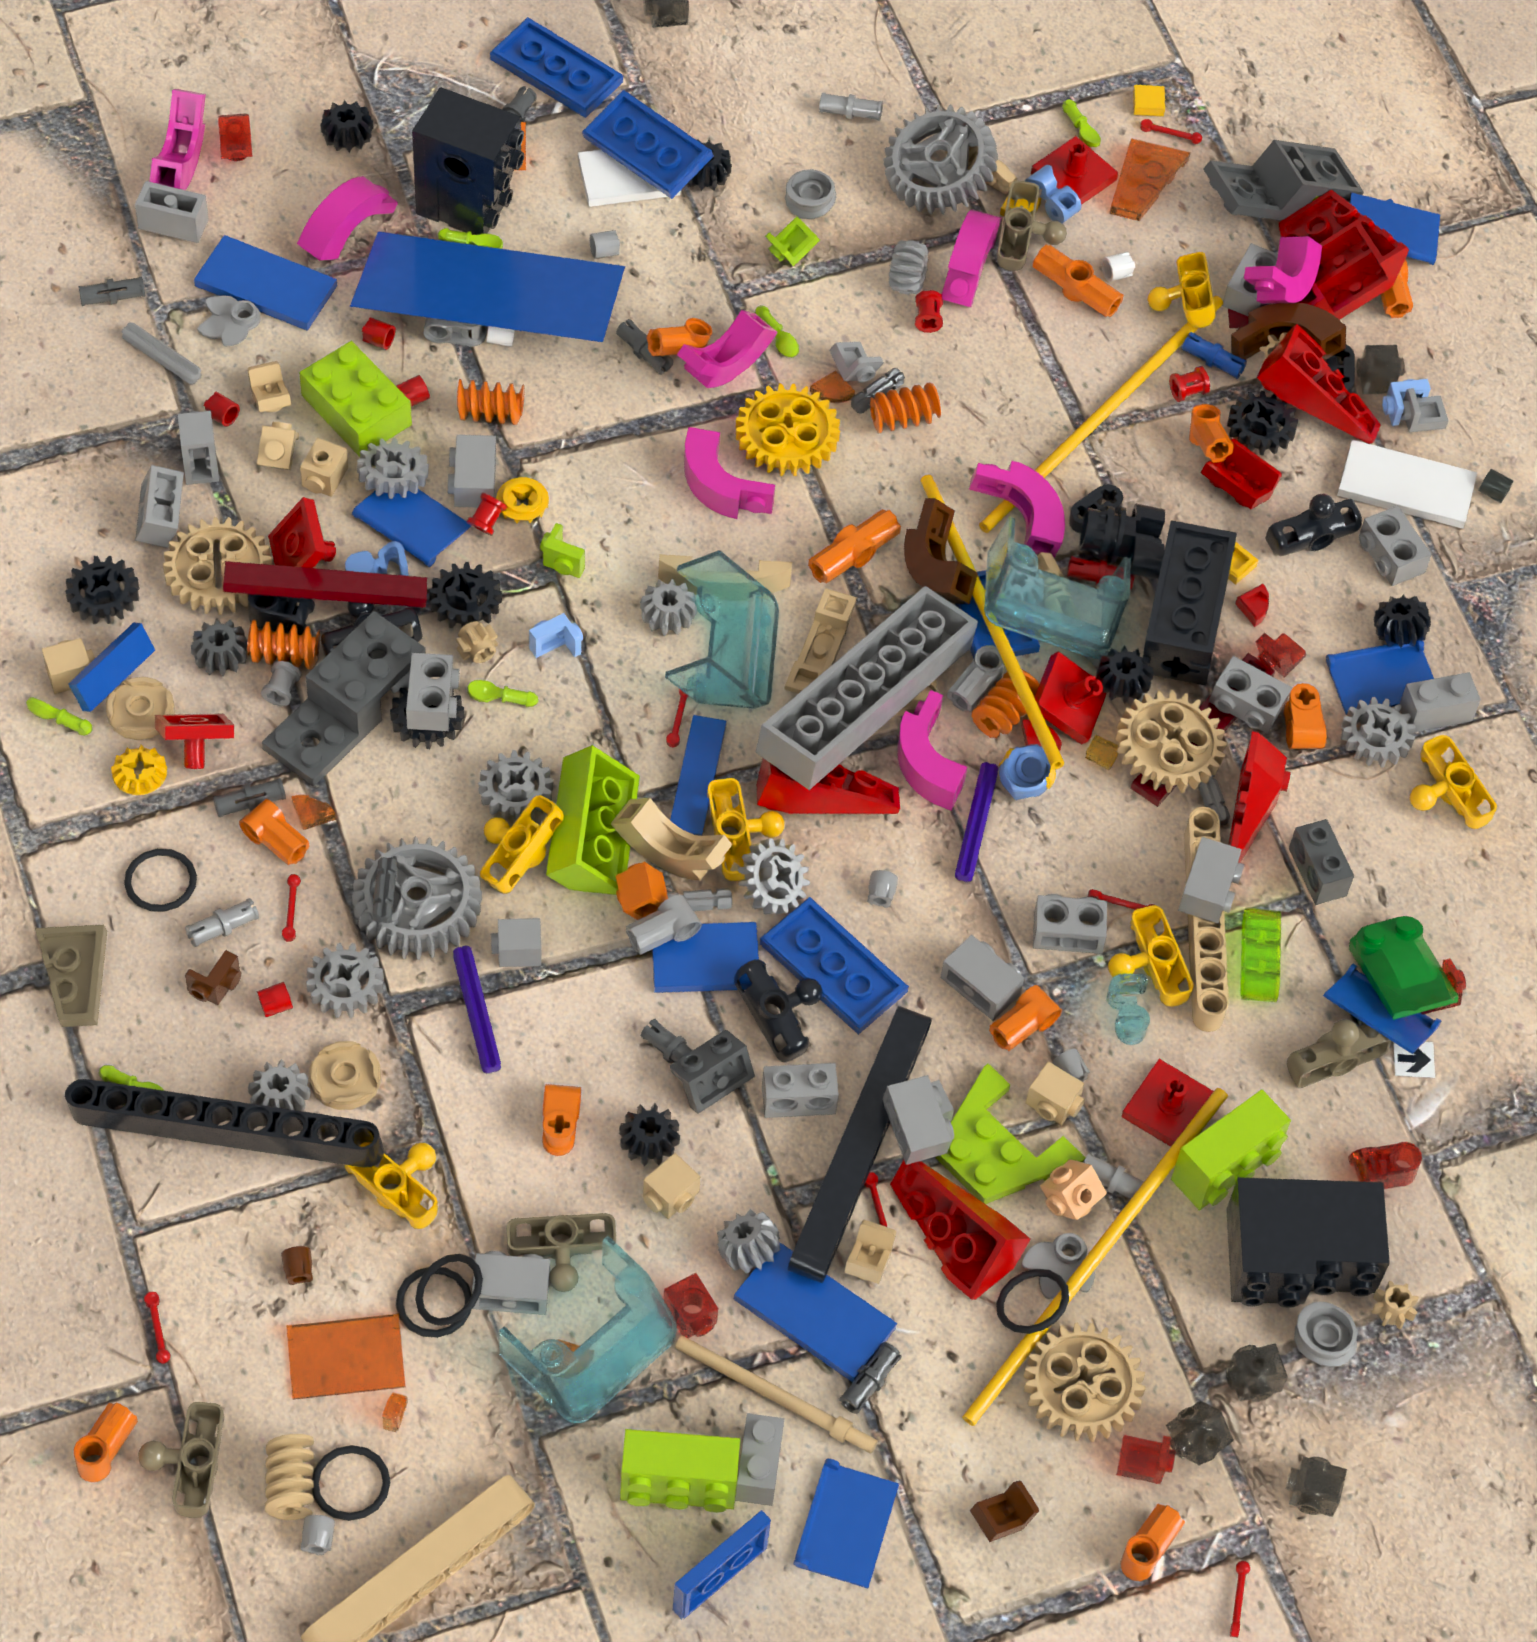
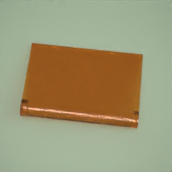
(345, 1356)

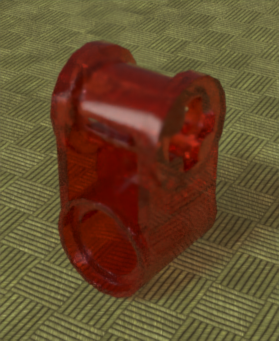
(1380, 1164)

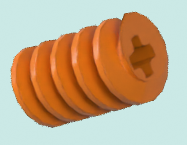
(490, 402)
(905, 406)
(283, 645)
(1001, 707)

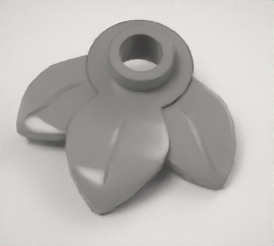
(228, 319)
(1050, 1257)

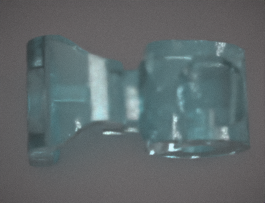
(1131, 1019)

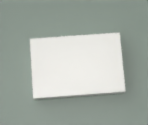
(611, 182)

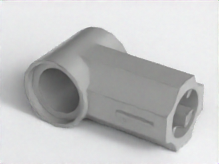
(977, 679)
(671, 921)

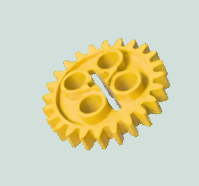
(787, 429)

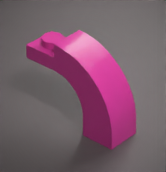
(183, 141)
(340, 214)
(969, 255)
(1291, 276)
(730, 353)
(717, 487)
(1032, 497)
(923, 768)

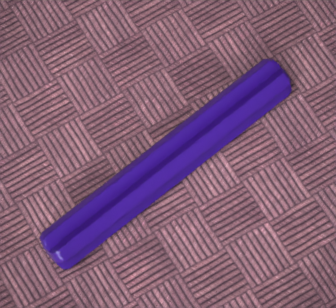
(976, 822)
(476, 1009)

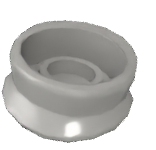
(810, 194)
(1326, 1334)

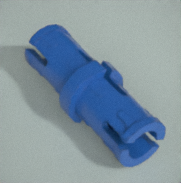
(1214, 355)

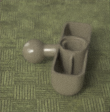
(1016, 241)
(1336, 1052)
(541, 1242)
(190, 1480)

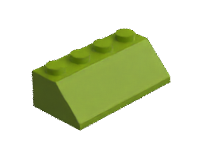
(585, 846)

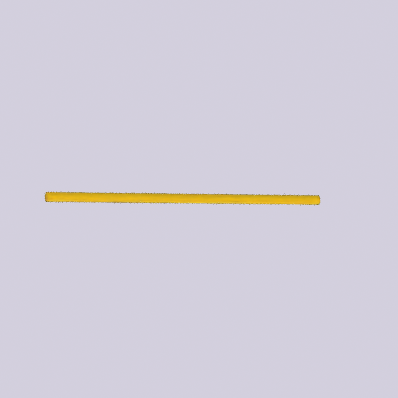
(1100, 415)
(1001, 642)
(1096, 1255)

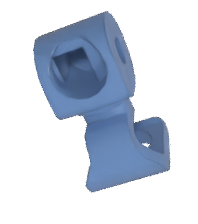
(1060, 203)
(364, 562)

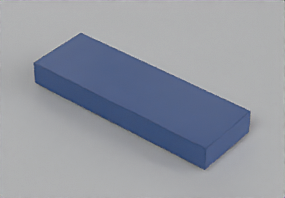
(111, 667)

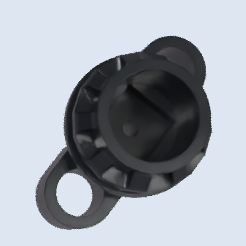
(1126, 536)

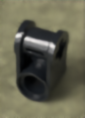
(280, 610)

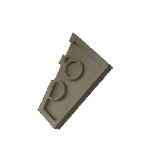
(75, 970)

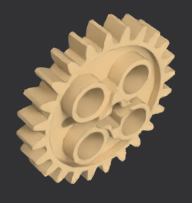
(186, 566)
(1170, 741)
(1098, 1410)

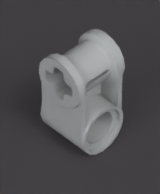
(453, 332)

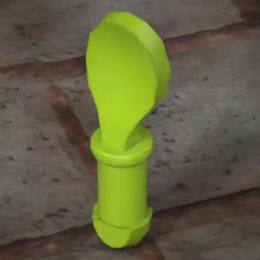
(1086, 132)
(486, 240)
(784, 341)
(486, 691)
(62, 717)
(110, 1074)

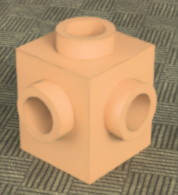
(1072, 1190)

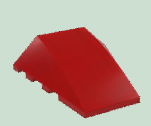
(1355, 255)

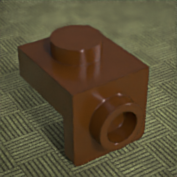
(222, 978)
(1005, 1512)

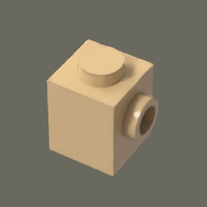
(324, 467)
(65, 662)
(1055, 1094)
(671, 1187)

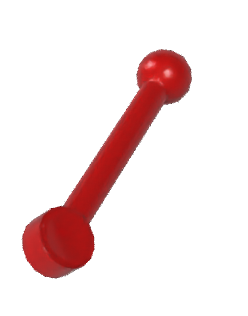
(1147, 125)
(673, 738)
(1110, 899)
(289, 932)
(871, 1183)
(152, 1301)
(1242, 1569)

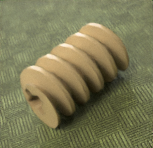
(286, 1475)

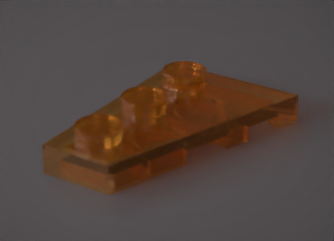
(1144, 176)

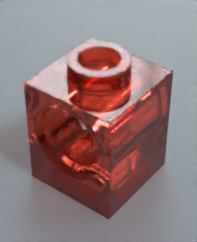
(691, 1292)

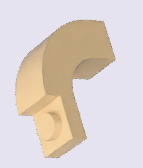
(666, 844)

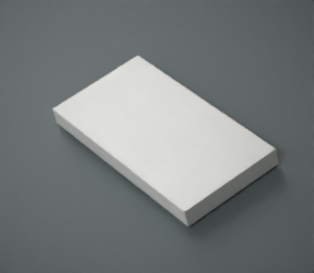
(1407, 481)

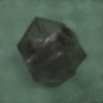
(1256, 1372)
(1199, 1433)

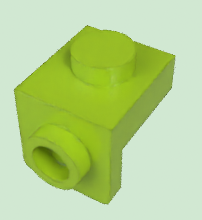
(792, 242)
(560, 555)

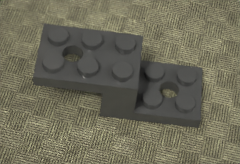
(1281, 180)
(343, 699)

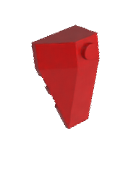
(1306, 381)
(1258, 791)
(836, 793)
(965, 1233)

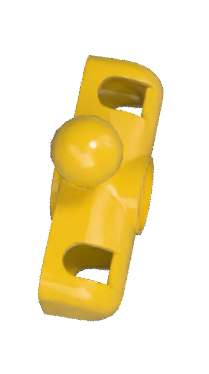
(1193, 288)
(1463, 797)
(768, 824)
(520, 845)
(1164, 973)
(407, 1197)

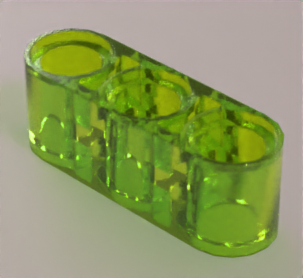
(1260, 955)

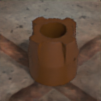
(297, 1264)

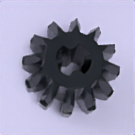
(346, 126)
(715, 170)
(1402, 621)
(1125, 674)
(649, 1147)

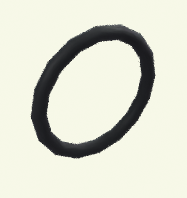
(158, 907)
(430, 1271)
(1046, 1323)
(429, 1332)
(358, 1514)

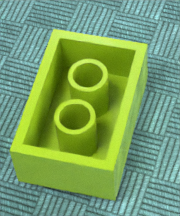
(355, 397)
(1231, 1150)
(679, 1470)

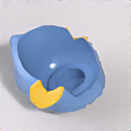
(1026, 771)

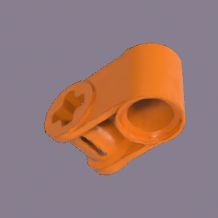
(1304, 719)
(560, 1115)

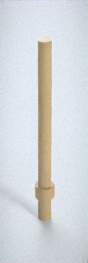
(839, 1428)

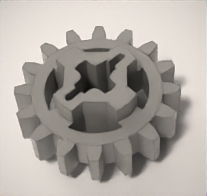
(392, 468)
(1378, 732)
(515, 784)
(773, 876)
(343, 983)

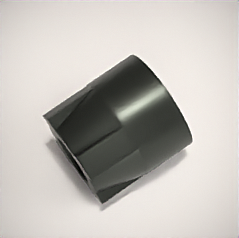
(1496, 485)

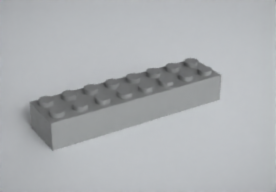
(866, 687)

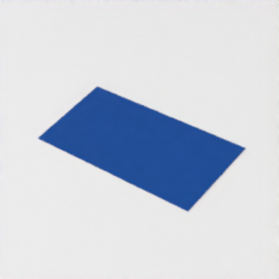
(489, 286)

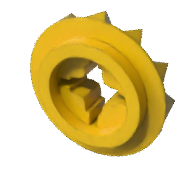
(521, 489)
(150, 778)

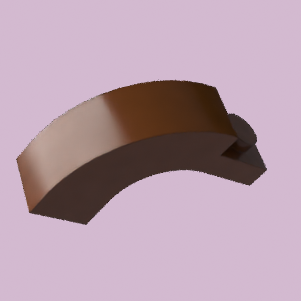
(1280, 318)
(927, 558)

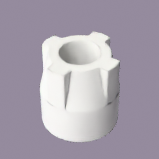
(1117, 266)
(500, 336)

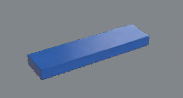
(697, 772)

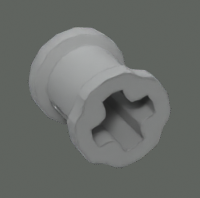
(281, 683)

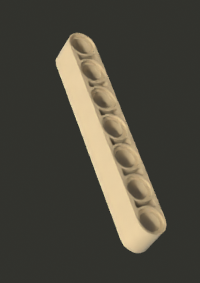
(1206, 933)
(424, 1565)

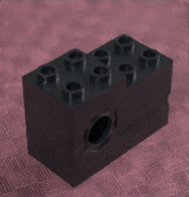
(465, 161)
(1189, 601)
(1305, 1239)

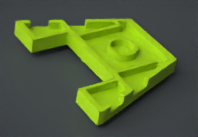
(988, 1155)

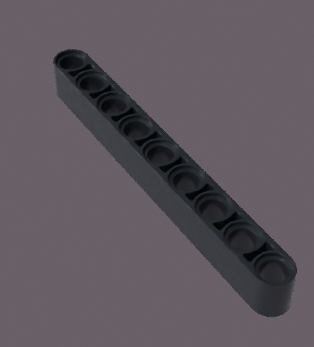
(237, 1133)
(858, 1147)

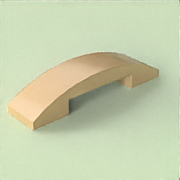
(771, 574)
(823, 639)

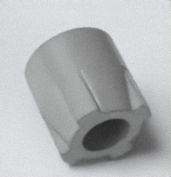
(604, 244)
(882, 888)
(1072, 1063)
(317, 1534)

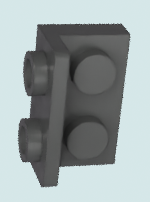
(713, 1070)

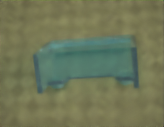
(1050, 605)
(740, 640)
(593, 1374)

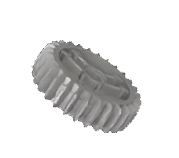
(951, 175)
(454, 892)

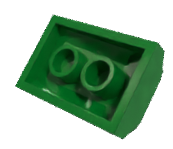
(1401, 967)

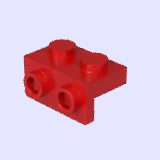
(1243, 476)

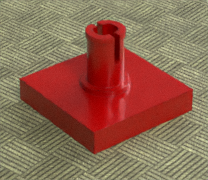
(1079, 168)
(299, 538)
(1070, 697)
(194, 731)
(1166, 1102)

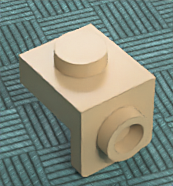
(268, 387)
(277, 446)
(871, 1252)

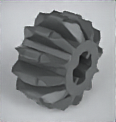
(219, 647)

